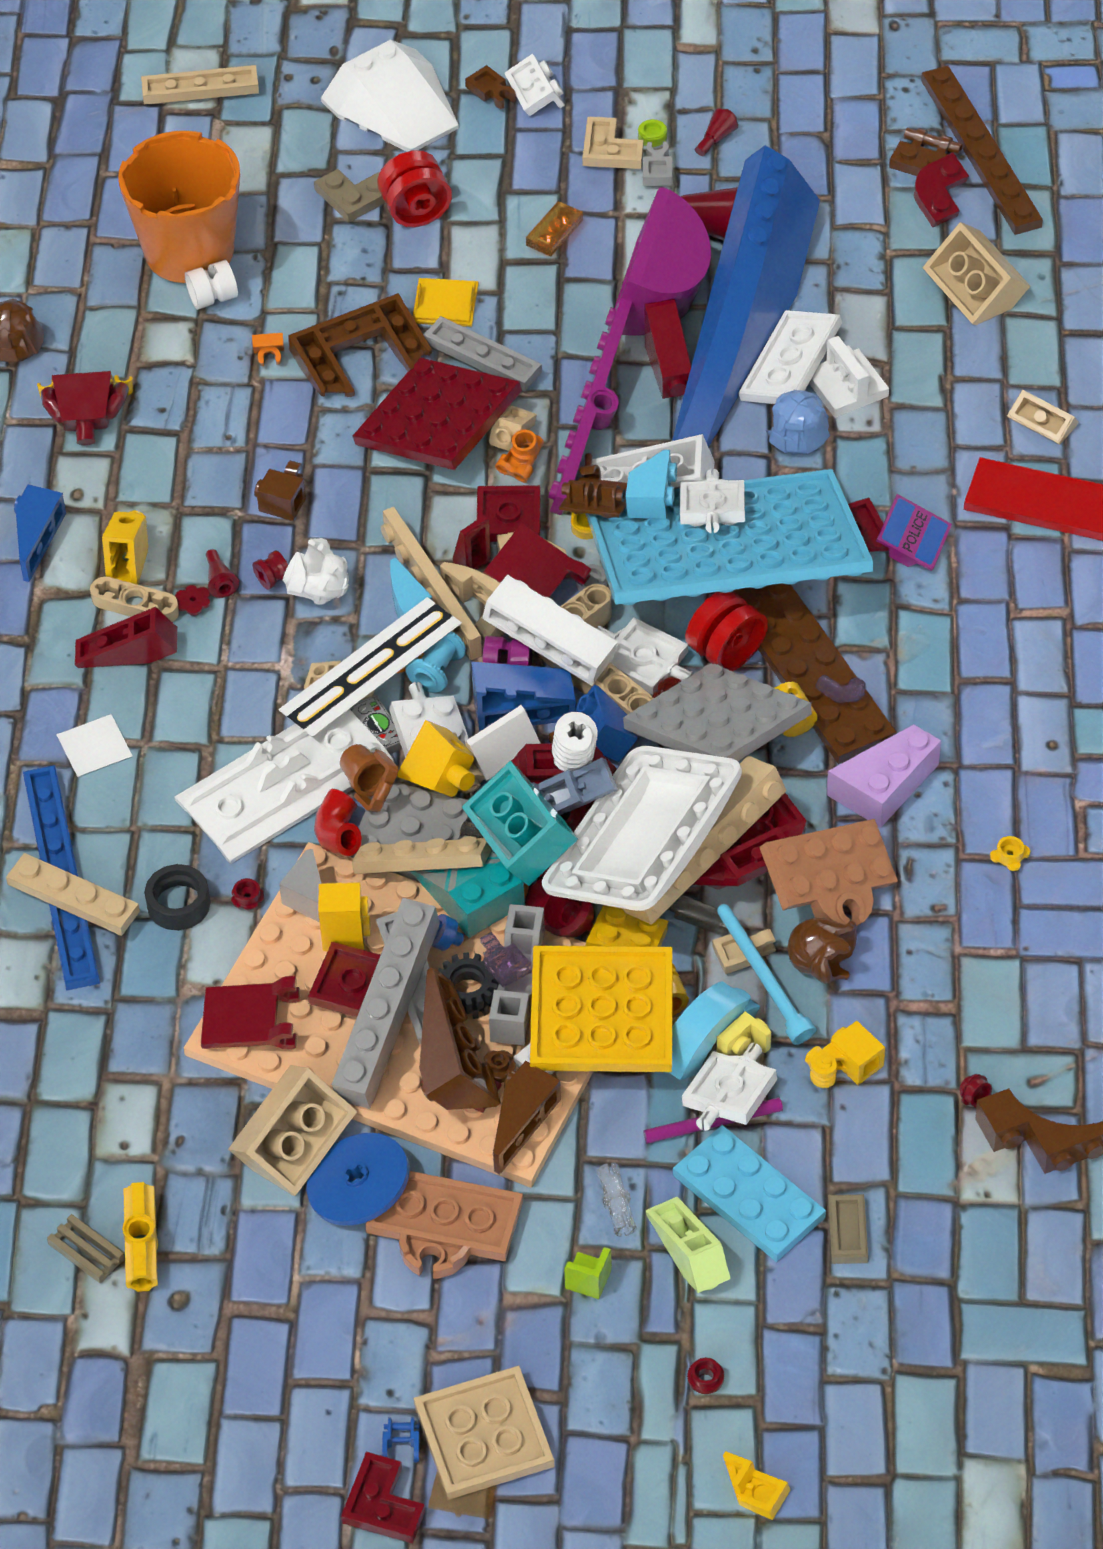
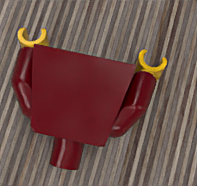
(85, 401)

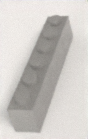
(386, 1003)

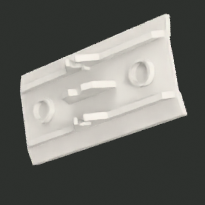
(274, 785)

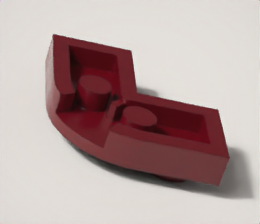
(932, 188)

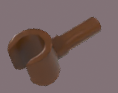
(589, 470)

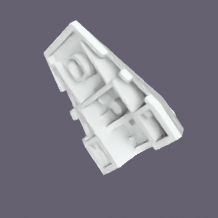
(393, 95)

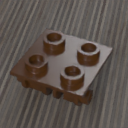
(594, 497)

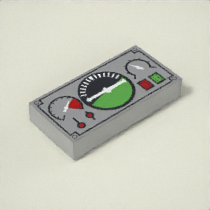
(378, 722)

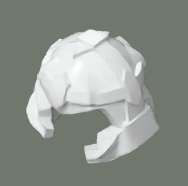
(317, 574)

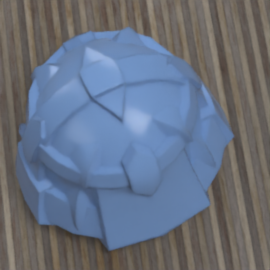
(798, 423)

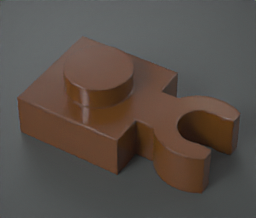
(489, 84)

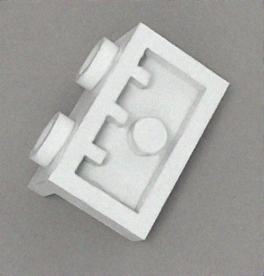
(533, 84)

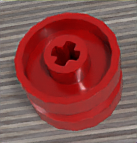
(414, 188)
(726, 630)

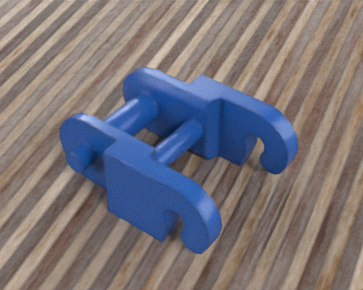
(414, 1438)

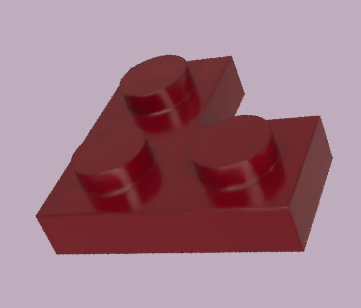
(374, 1506)

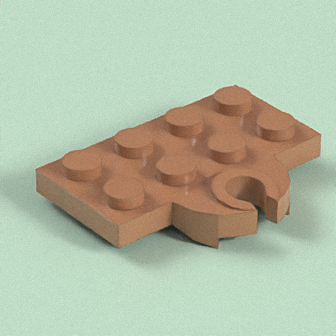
(830, 870)
(449, 1222)

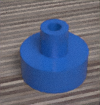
(447, 933)

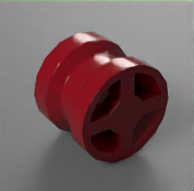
(270, 569)

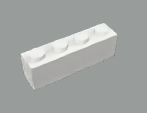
(549, 629)

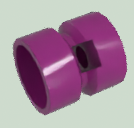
(517, 652)

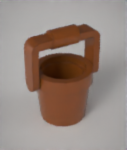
(369, 775)

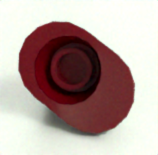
(561, 915)

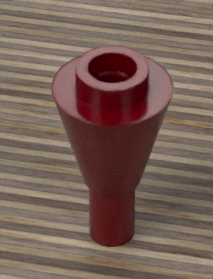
(721, 125)
(221, 579)

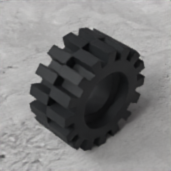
(471, 970)

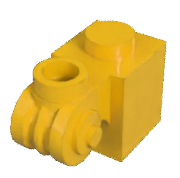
(850, 1050)

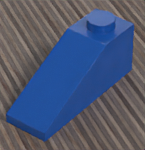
(38, 519)

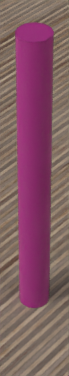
(689, 1126)

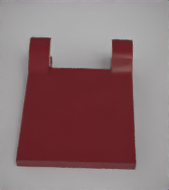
(535, 563)
(248, 1015)

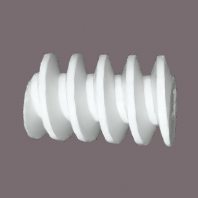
(574, 741)

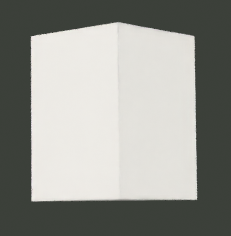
(501, 741)

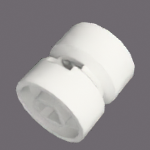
(211, 284)

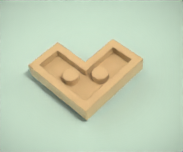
(604, 150)

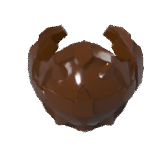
(19, 331)

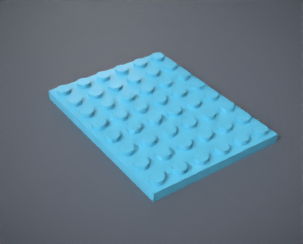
(791, 533)

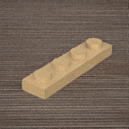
(199, 84)
(421, 855)
(73, 894)

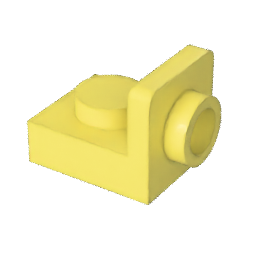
(741, 1033)

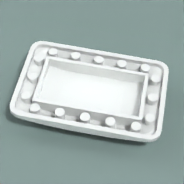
(646, 830)

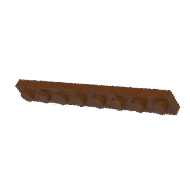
(982, 150)

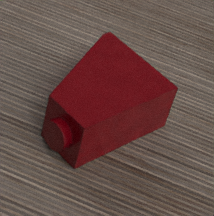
(666, 347)

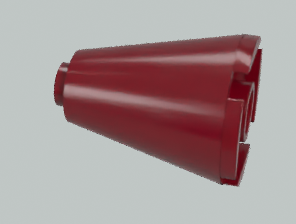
(713, 209)

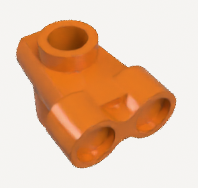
(521, 456)

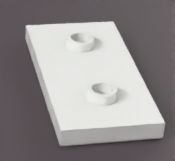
(790, 355)

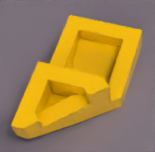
(754, 1488)

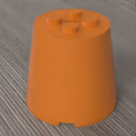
(182, 201)

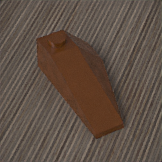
(448, 1052)

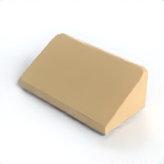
(1042, 417)

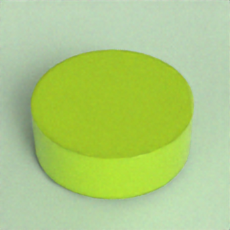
(652, 131)

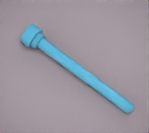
(798, 1027)

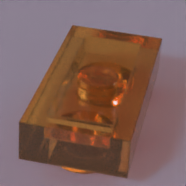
(554, 228)

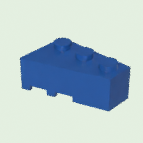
(504, 687)

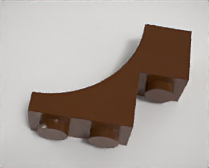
(1054, 1144)

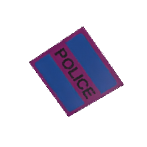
(913, 533)

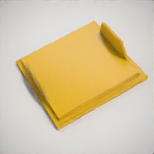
(445, 298)

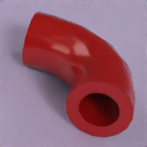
(333, 825)

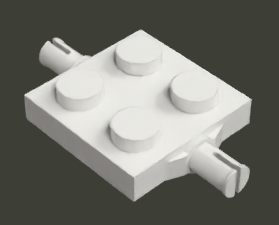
(712, 502)
(648, 654)
(410, 715)
(729, 1087)

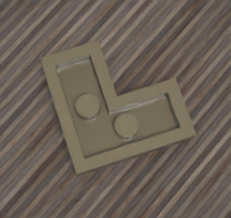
(348, 198)

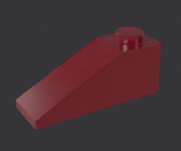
(128, 642)

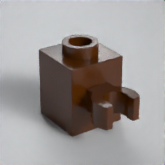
(281, 492)

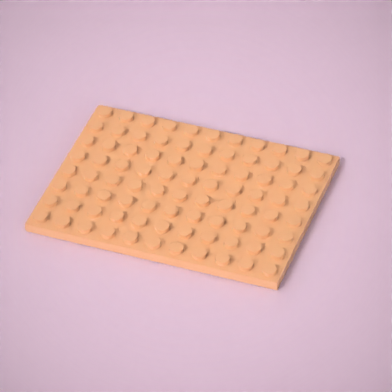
(292, 946)

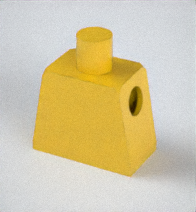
(125, 534)
(438, 761)

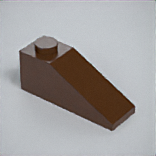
(526, 1103)

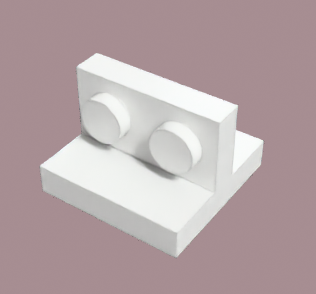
(847, 379)

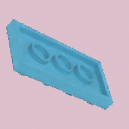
(749, 1193)

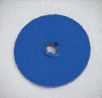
(380, 1179)

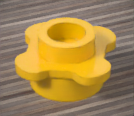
(1010, 845)

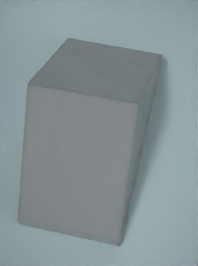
(301, 886)

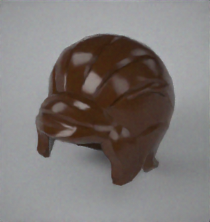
(820, 946)

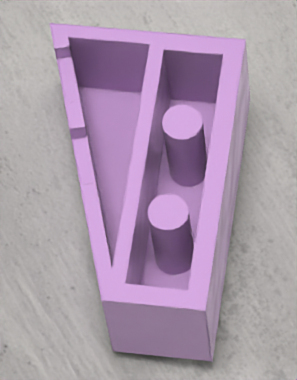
(885, 774)

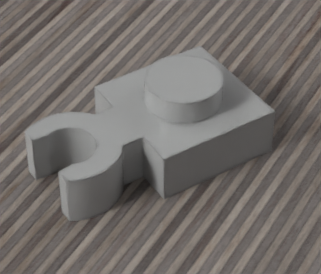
(657, 166)

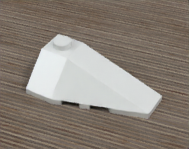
(690, 454)

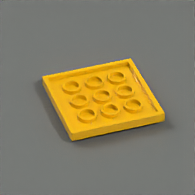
(601, 1008)

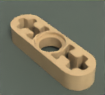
(125, 590)

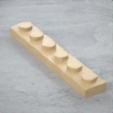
(422, 569)

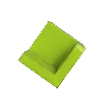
(588, 1274)

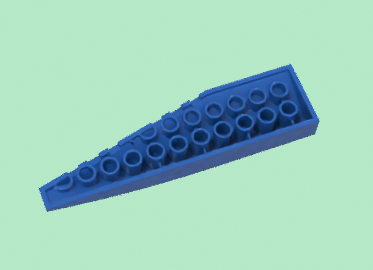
(751, 287)

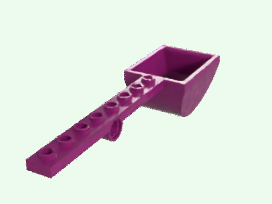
(664, 265)

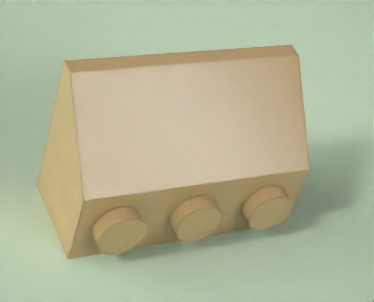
(975, 275)
(293, 1129)

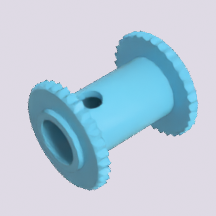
(434, 661)

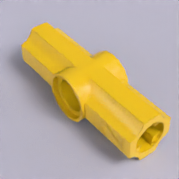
(142, 1252)

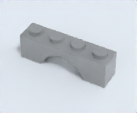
(513, 1003)

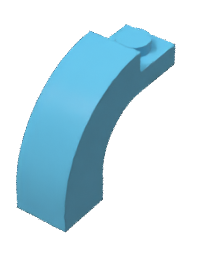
(702, 1023)

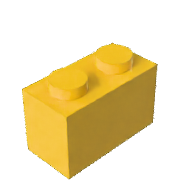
(343, 915)

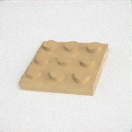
(483, 1432)

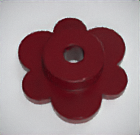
(193, 599)

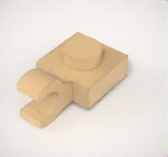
(731, 956)

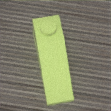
(690, 1244)

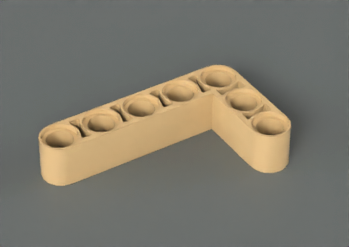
(595, 608)

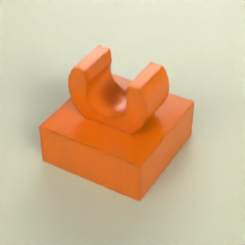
(266, 344)

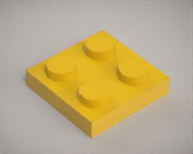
(618, 928)

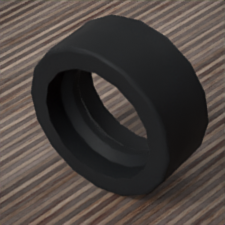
(175, 876)

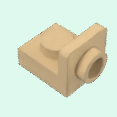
(508, 424)

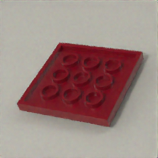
(437, 413)

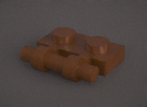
(913, 156)

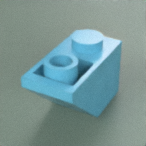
(650, 487)

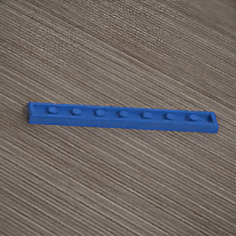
(56, 849)

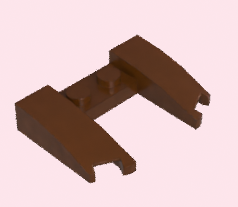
(316, 344)

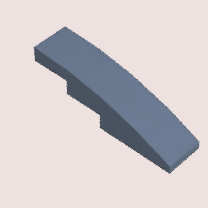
(579, 787)

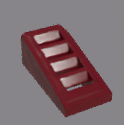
(473, 544)

